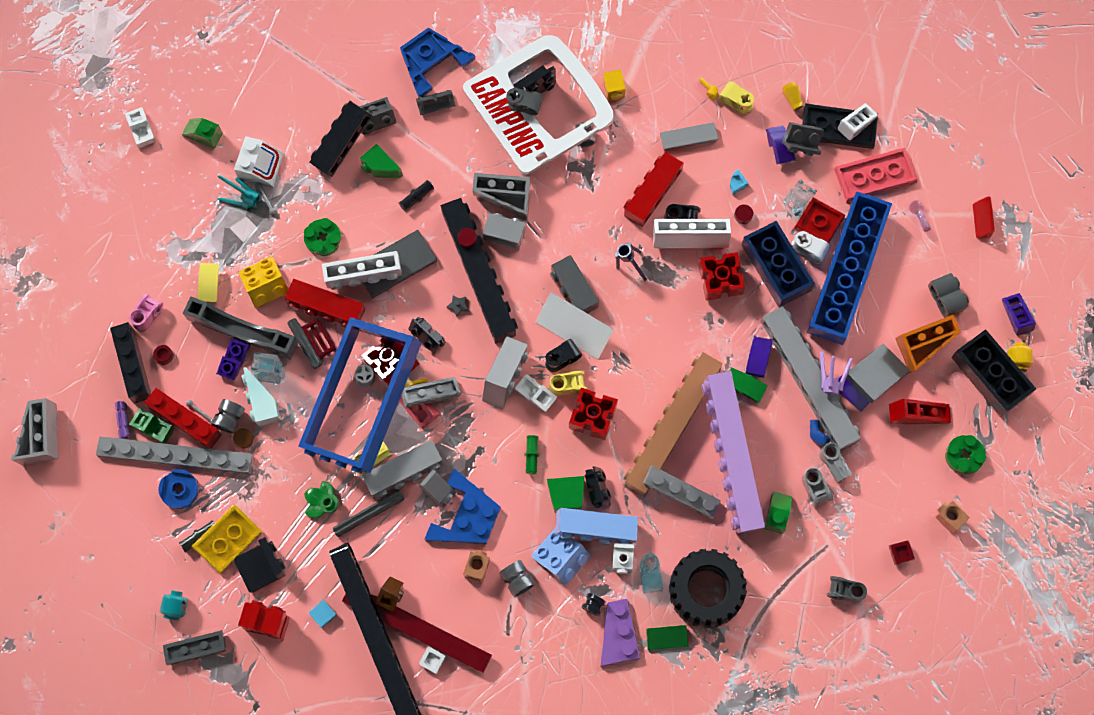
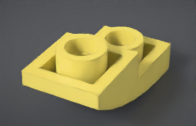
(208, 282)

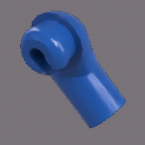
(816, 435)

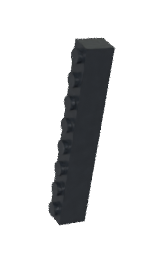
(479, 273)

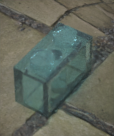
(267, 368)

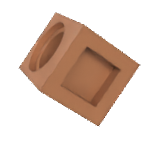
(951, 525)
(477, 575)

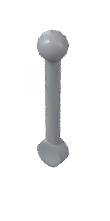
(258, 186)
(189, 403)

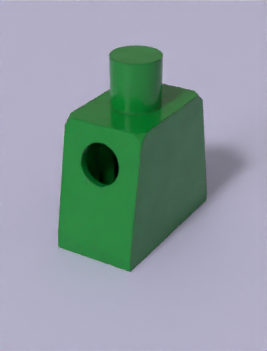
(566, 492)

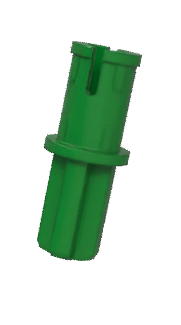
(531, 454)

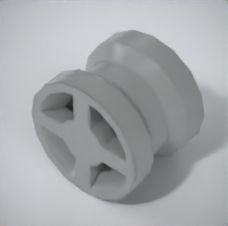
(364, 371)

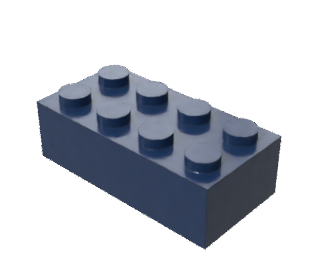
(777, 263)

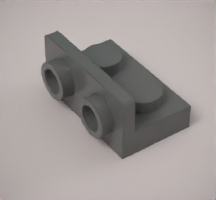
(382, 115)
(802, 138)

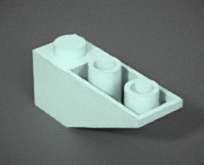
(264, 405)

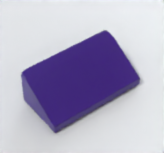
(853, 395)

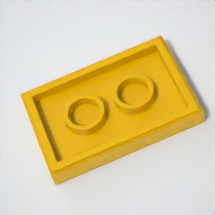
(226, 538)

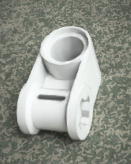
(812, 247)

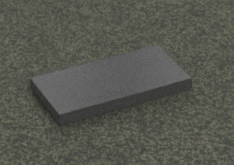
(413, 256)

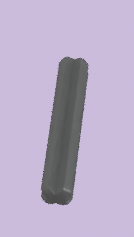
(304, 343)

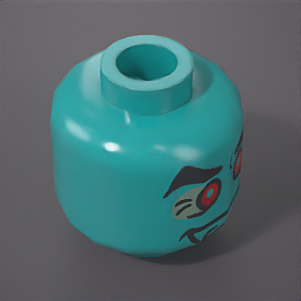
(173, 605)

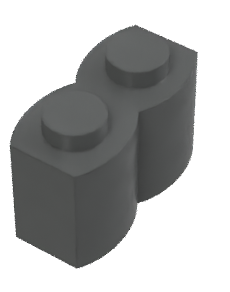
(948, 295)

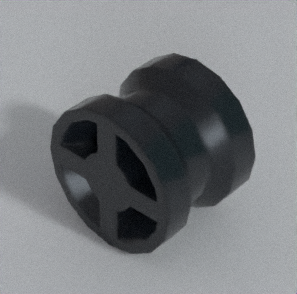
(593, 604)

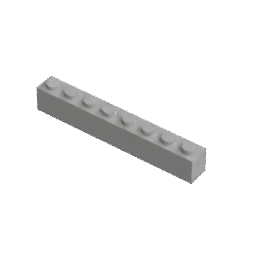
(808, 377)

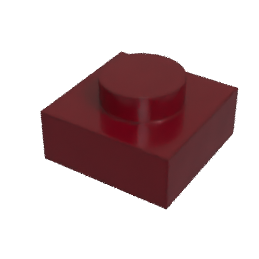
(901, 552)

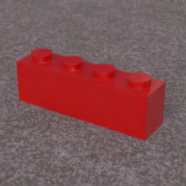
(653, 188)
(323, 303)
(183, 418)

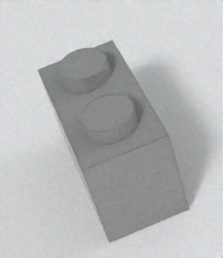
(504, 230)

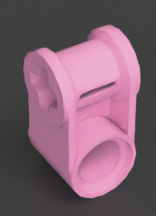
(147, 309)

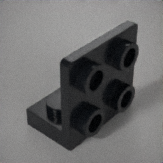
(539, 80)

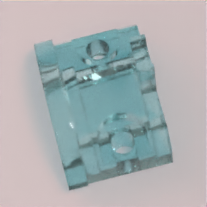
(798, 197)

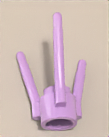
(831, 385)

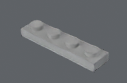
(681, 492)

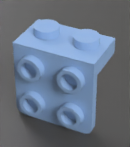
(561, 556)

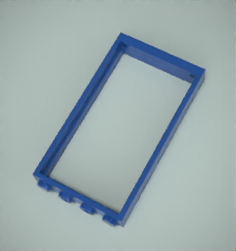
(388, 404)

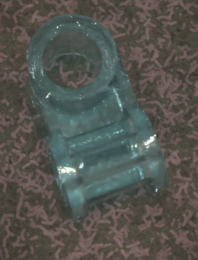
(651, 577)

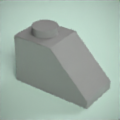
(437, 488)

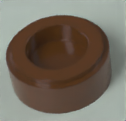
(243, 438)

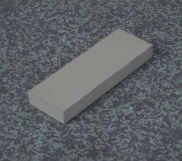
(688, 136)
(430, 392)

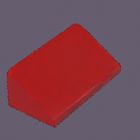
(983, 218)

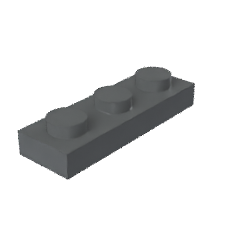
(194, 648)

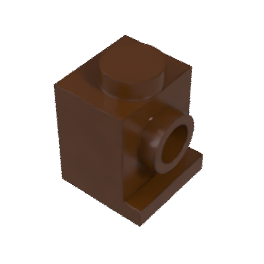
(390, 594)

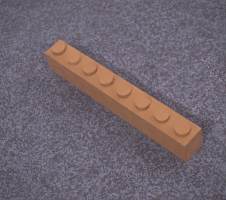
(673, 424)

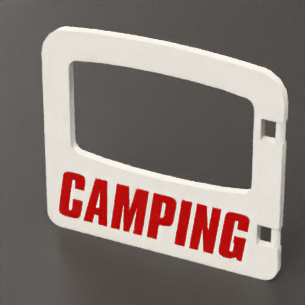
(520, 132)

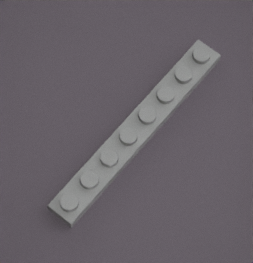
(174, 455)

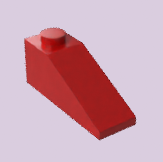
(919, 412)

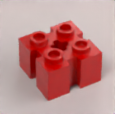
(727, 267)
(385, 358)
(587, 403)
(264, 620)

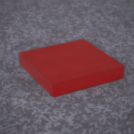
(820, 220)

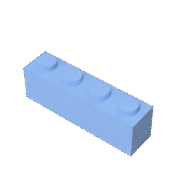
(596, 525)

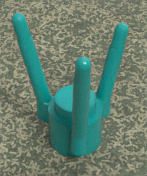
(249, 196)

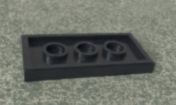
(829, 118)

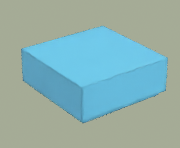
(322, 613)

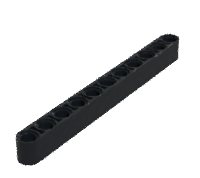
(374, 631)

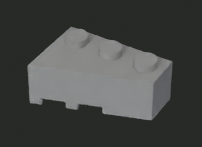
(504, 191)
(504, 372)
(38, 433)

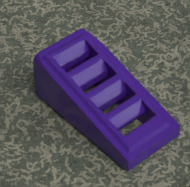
(1021, 325)

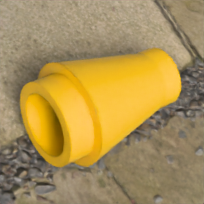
(792, 93)

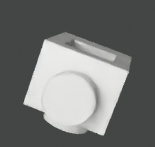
(618, 565)

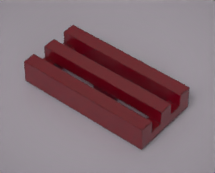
(326, 352)

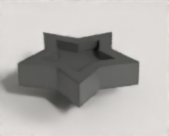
(458, 305)

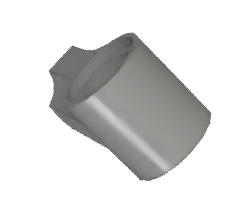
(835, 464)

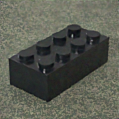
(993, 373)

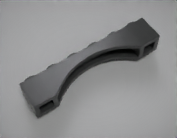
(222, 322)

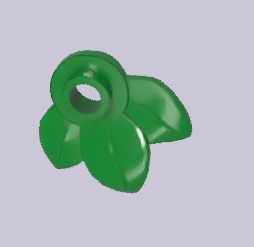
(318, 499)

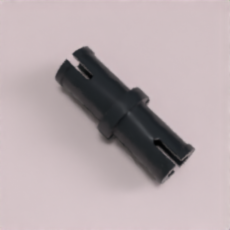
(416, 195)

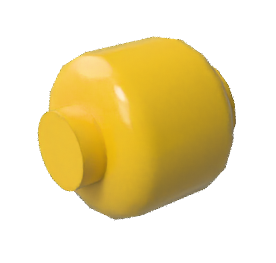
(1021, 355)

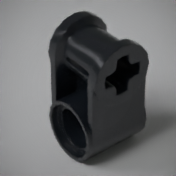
(682, 211)
(564, 354)

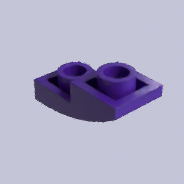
(775, 137)
(759, 357)
(233, 359)

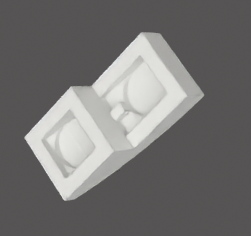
(140, 127)
(535, 393)
(433, 659)

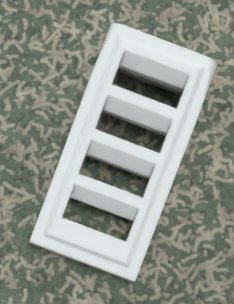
(849, 129)

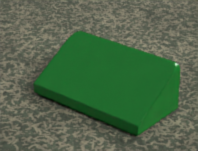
(667, 637)

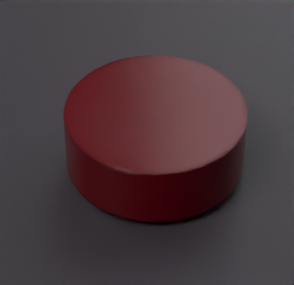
(743, 214)
(467, 238)
(163, 354)

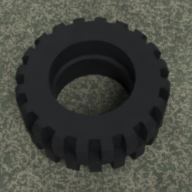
(723, 566)

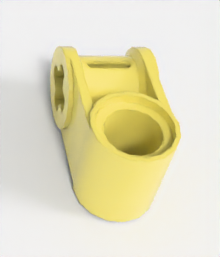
(737, 98)
(569, 383)

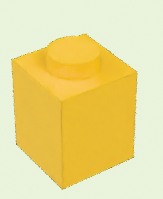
(614, 85)

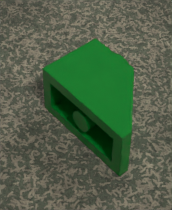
(203, 131)
(380, 164)
(778, 513)

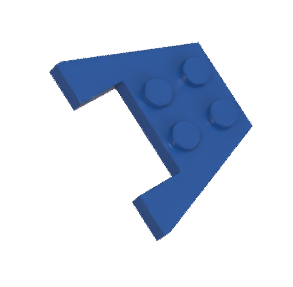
(426, 52)
(474, 517)

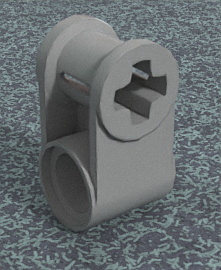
(817, 488)

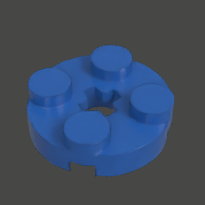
(172, 480)

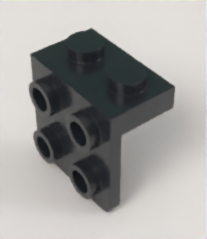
(260, 566)

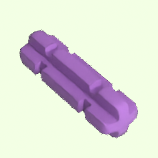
(122, 419)

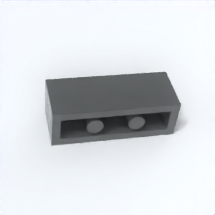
(574, 284)

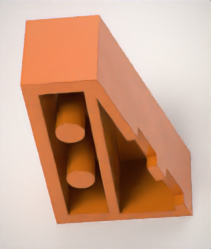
(922, 343)

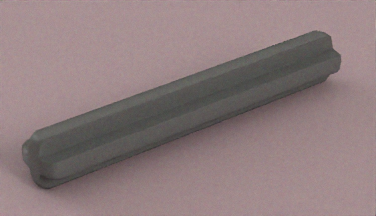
(368, 513)

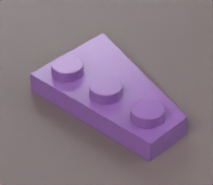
(619, 635)

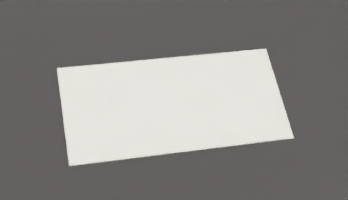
(574, 324)

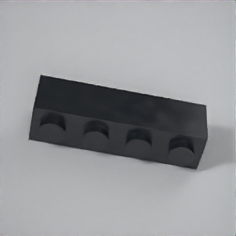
(340, 138)
(130, 362)

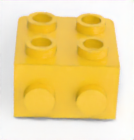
(263, 282)

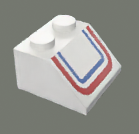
(258, 161)

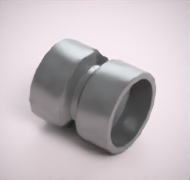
(228, 415)
(518, 580)

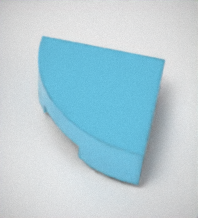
(737, 182)

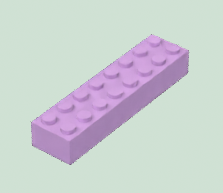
(733, 453)

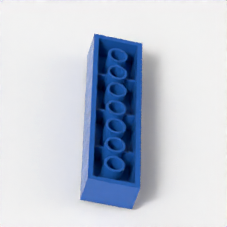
(849, 268)

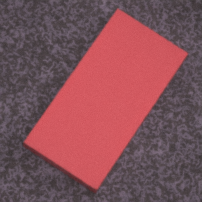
(876, 174)

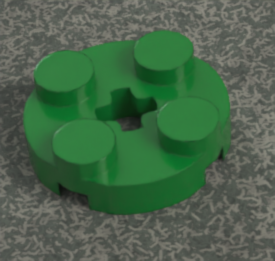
(320, 247)
(969, 444)

